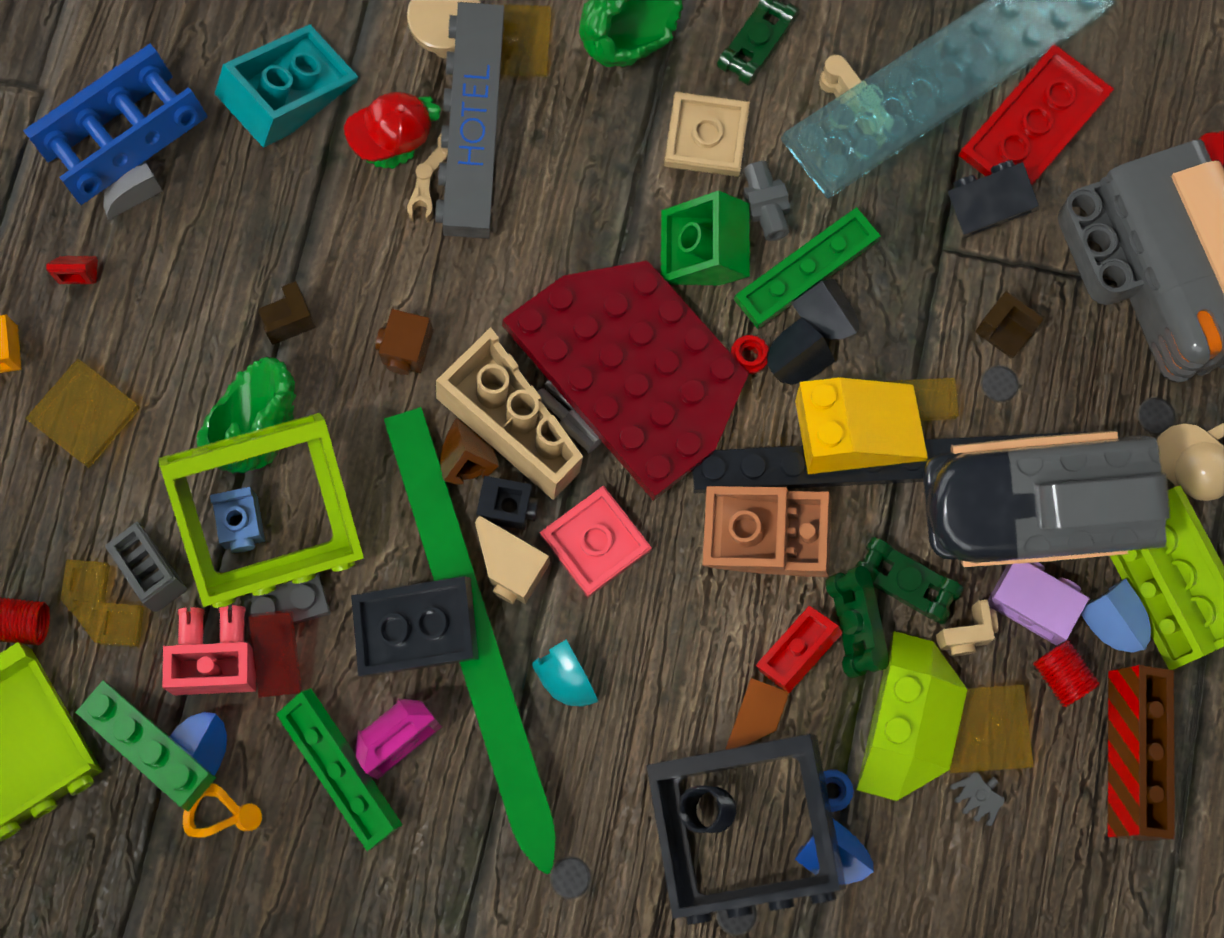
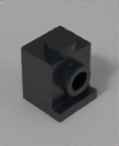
(499, 491)

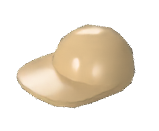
(1193, 460)

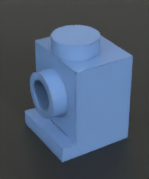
(249, 531)

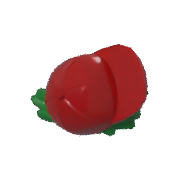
(391, 128)

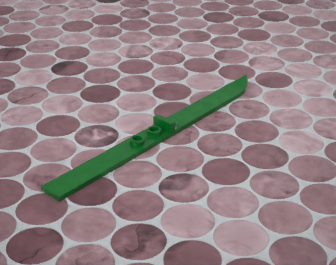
(485, 677)

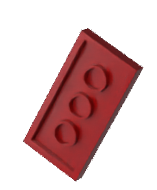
(1038, 116)

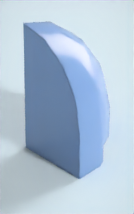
(1119, 618)

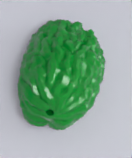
(627, 29)
(253, 401)

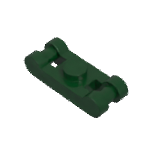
(757, 39)
(909, 581)
(858, 621)

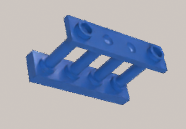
(101, 102)

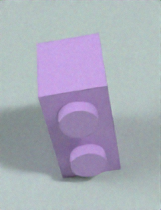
(1038, 600)

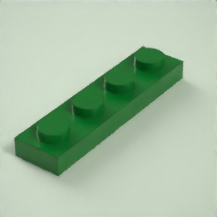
(807, 267)
(146, 745)
(339, 769)

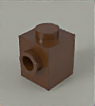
(404, 342)

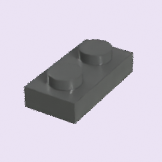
(304, 599)

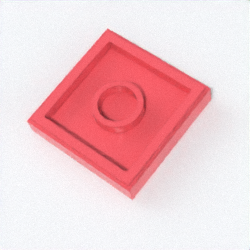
(595, 541)

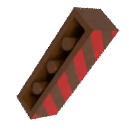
(1141, 754)

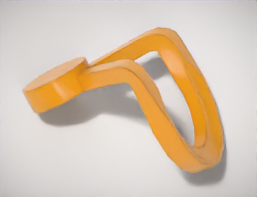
(245, 817)

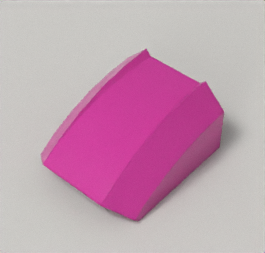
(394, 736)

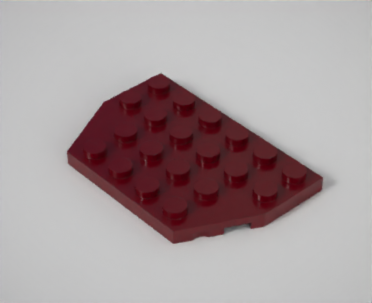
(633, 367)

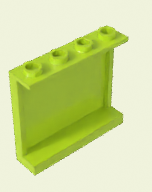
(38, 743)

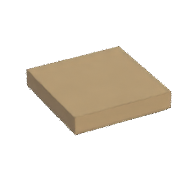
(707, 134)

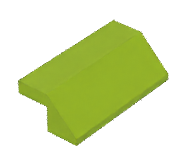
(1179, 586)

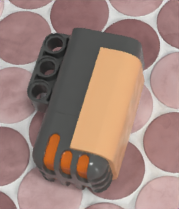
(1164, 250)

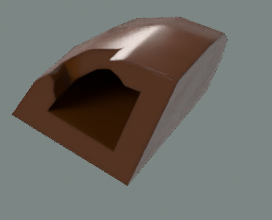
(465, 455)

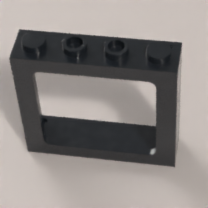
(675, 842)

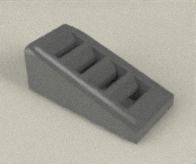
(161, 586)

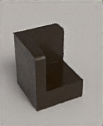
(287, 316)
(1009, 325)

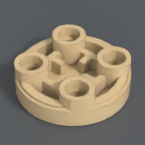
(430, 24)

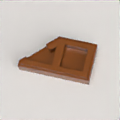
(757, 714)

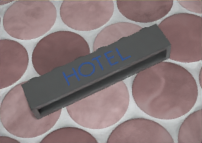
(472, 120)

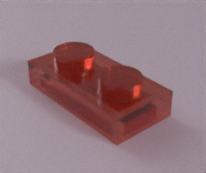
(275, 653)

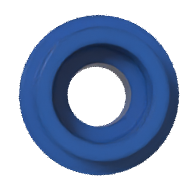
(845, 789)

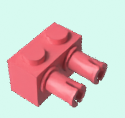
(209, 668)

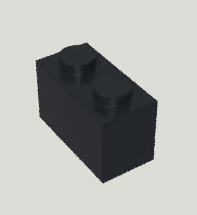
(993, 199)

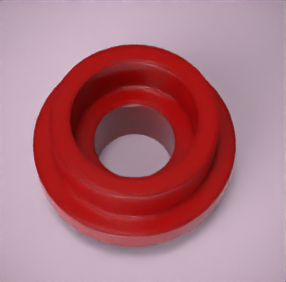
(755, 344)

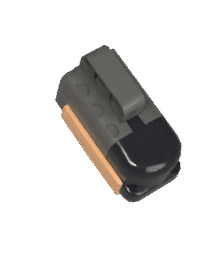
(1046, 498)

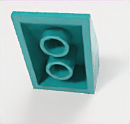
(283, 84)

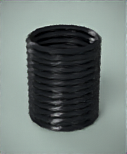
(688, 809)

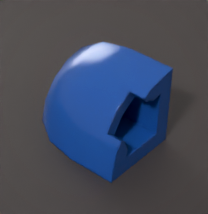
(203, 739)
(854, 856)

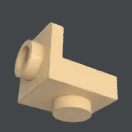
(964, 639)

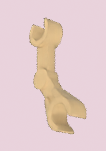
(425, 173)

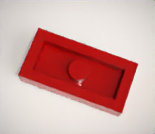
(799, 649)

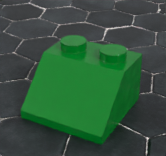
(706, 241)

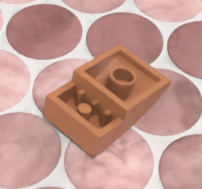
(767, 530)

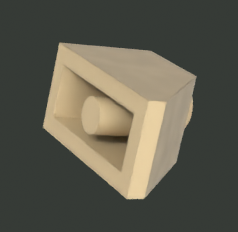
(510, 562)

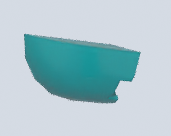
(564, 676)

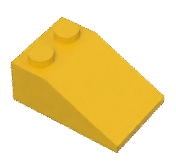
(858, 424)

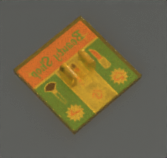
(525, 40)

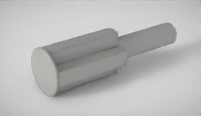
(571, 422)

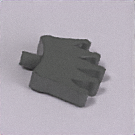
(980, 796)

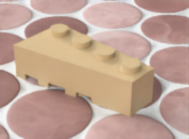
(509, 415)

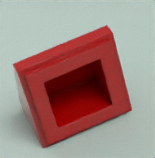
(73, 269)

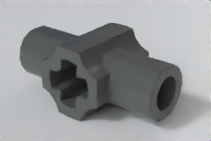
(766, 200)

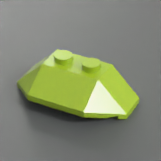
(912, 720)

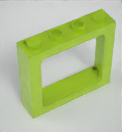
(262, 577)

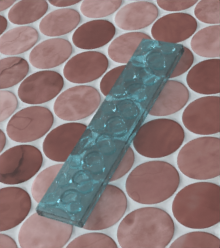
(930, 85)

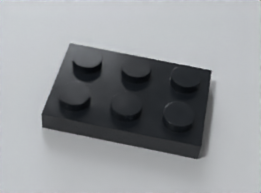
(414, 627)

